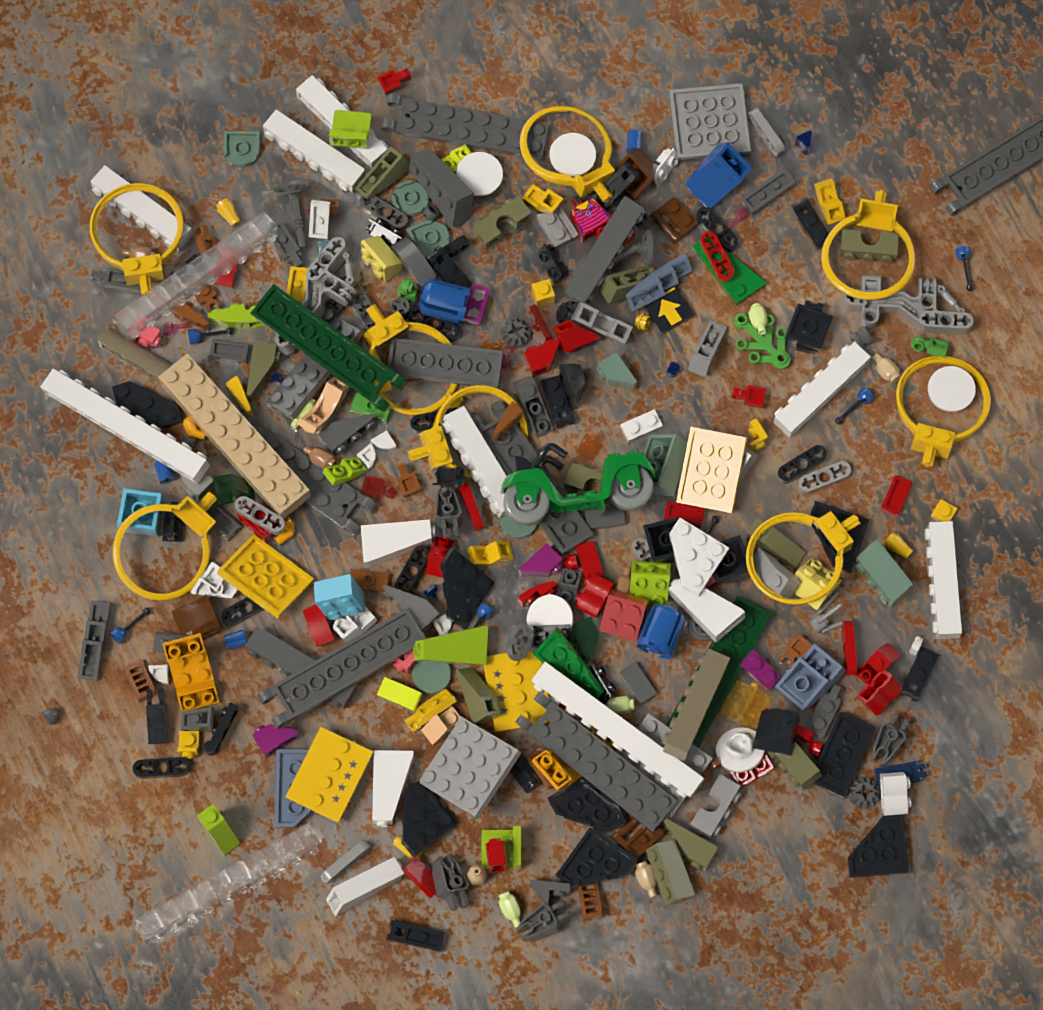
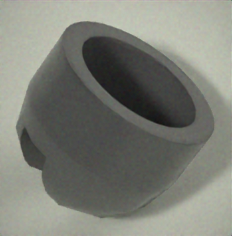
(430, 212)
(51, 715)

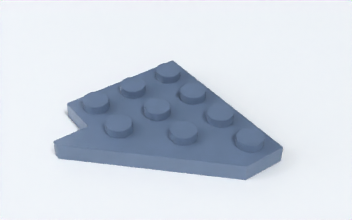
(288, 813)

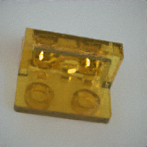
(745, 705)

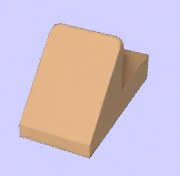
(440, 725)

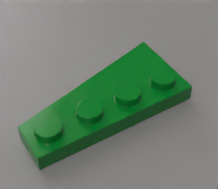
(744, 281)
(563, 657)

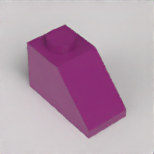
(542, 563)
(270, 738)

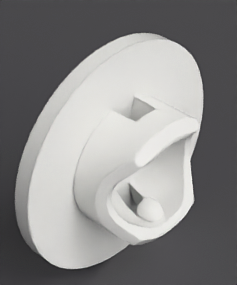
(572, 154)
(480, 173)
(951, 389)
(550, 611)
(736, 751)

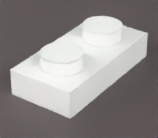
(319, 219)
(641, 426)

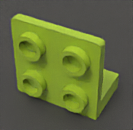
(350, 129)
(650, 581)
(512, 842)

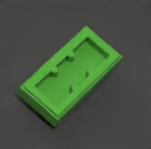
(364, 407)

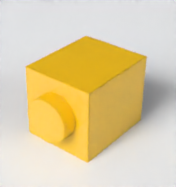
(543, 293)

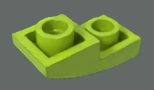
(345, 471)

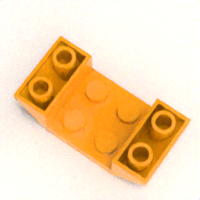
(191, 672)
(556, 770)

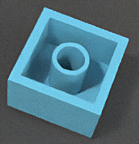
(134, 500)
(339, 597)

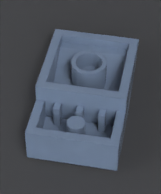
(810, 677)

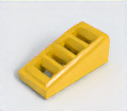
(236, 390)

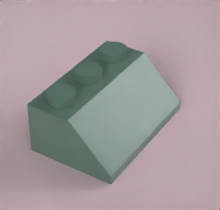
(667, 459)
(883, 574)

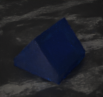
(803, 142)

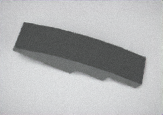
(94, 640)

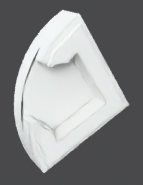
(384, 441)
(367, 456)
(442, 625)
(916, 645)
(160, 673)

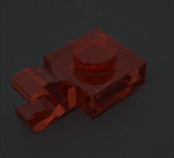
(375, 487)

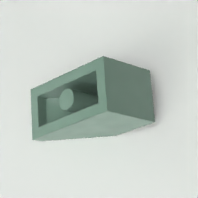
(616, 373)

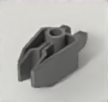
(448, 514)
(891, 738)
(450, 882)
(543, 922)

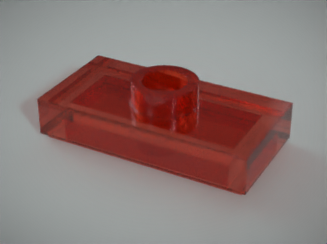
(539, 324)

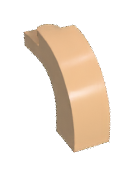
(326, 406)

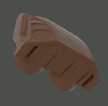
(197, 618)

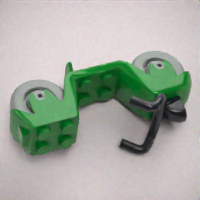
(530, 493)

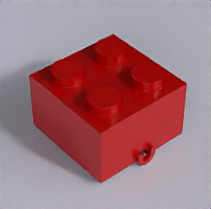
(623, 615)

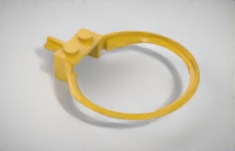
(583, 185)
(876, 216)
(145, 268)
(387, 329)
(933, 440)
(434, 441)
(192, 515)
(832, 529)

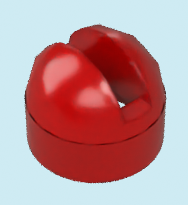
(571, 562)
(816, 748)

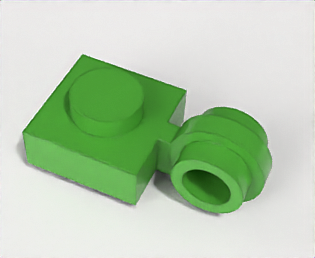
(407, 291)
(934, 346)

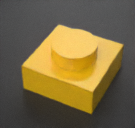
(944, 511)

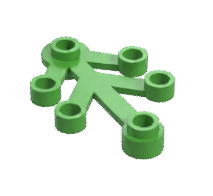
(763, 343)

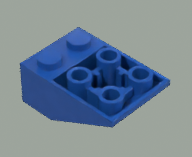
(717, 174)

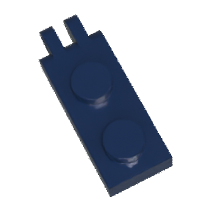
(911, 770)

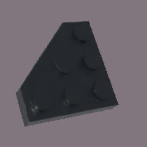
(147, 404)
(857, 535)
(463, 587)
(587, 806)
(423, 819)
(881, 851)
(596, 861)

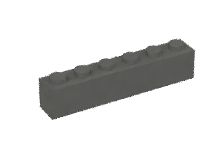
(603, 250)
(288, 660)

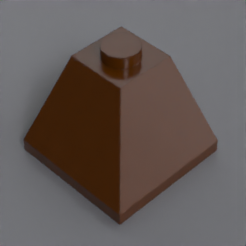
(644, 166)

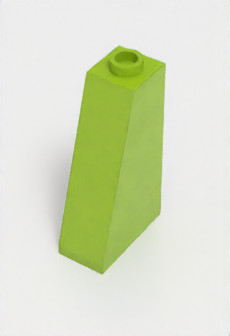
(459, 647)

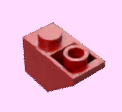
(574, 335)
(541, 358)
(437, 553)
(882, 659)

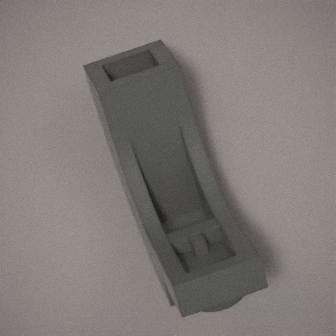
(413, 261)

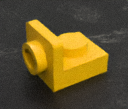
(756, 431)
(189, 744)

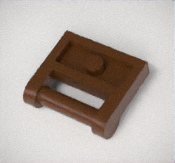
(678, 216)
(639, 841)

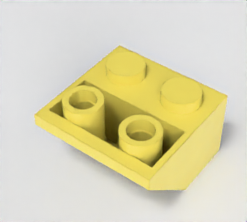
(381, 258)
(813, 580)

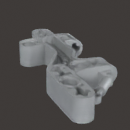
(319, 278)
(910, 307)

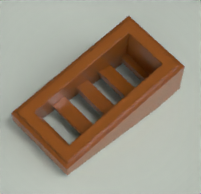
(190, 316)
(510, 417)
(143, 695)
(591, 915)

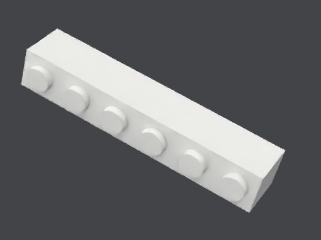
(323, 105)
(314, 151)
(141, 208)
(821, 389)
(477, 456)
(944, 580)

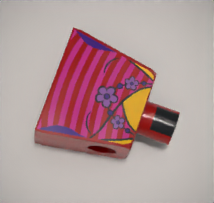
(587, 217)

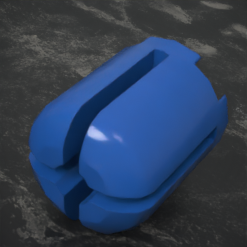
(444, 300)
(661, 631)

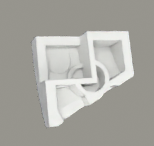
(214, 584)
(353, 626)

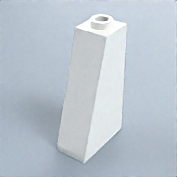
(391, 540)
(708, 610)
(389, 780)
(364, 886)

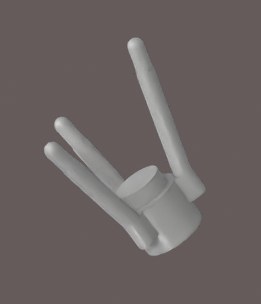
(819, 622)

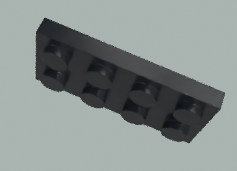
(843, 754)

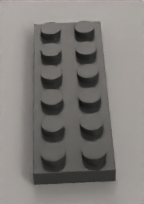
(445, 362)
(306, 378)

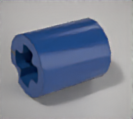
(634, 140)
(164, 473)
(235, 640)

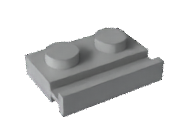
(557, 227)

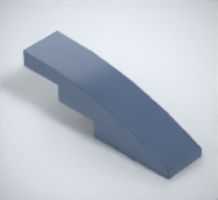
(654, 285)

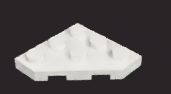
(695, 555)

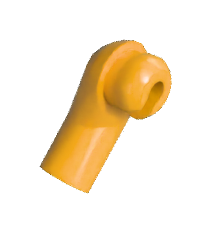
(192, 430)
(287, 533)

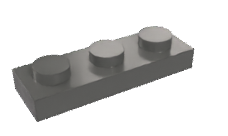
(768, 191)

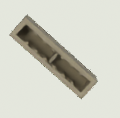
(133, 354)

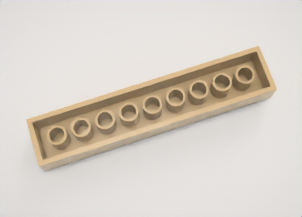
(234, 436)

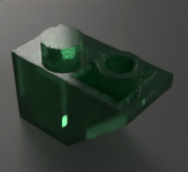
(230, 488)
(586, 637)

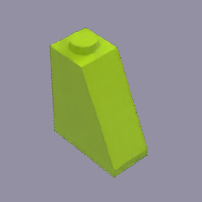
(218, 829)

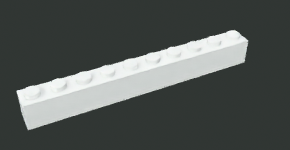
(125, 426)
(618, 730)

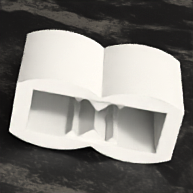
(894, 793)

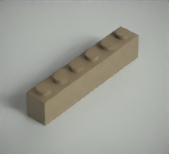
(695, 705)

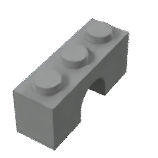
(601, 323)
(708, 822)

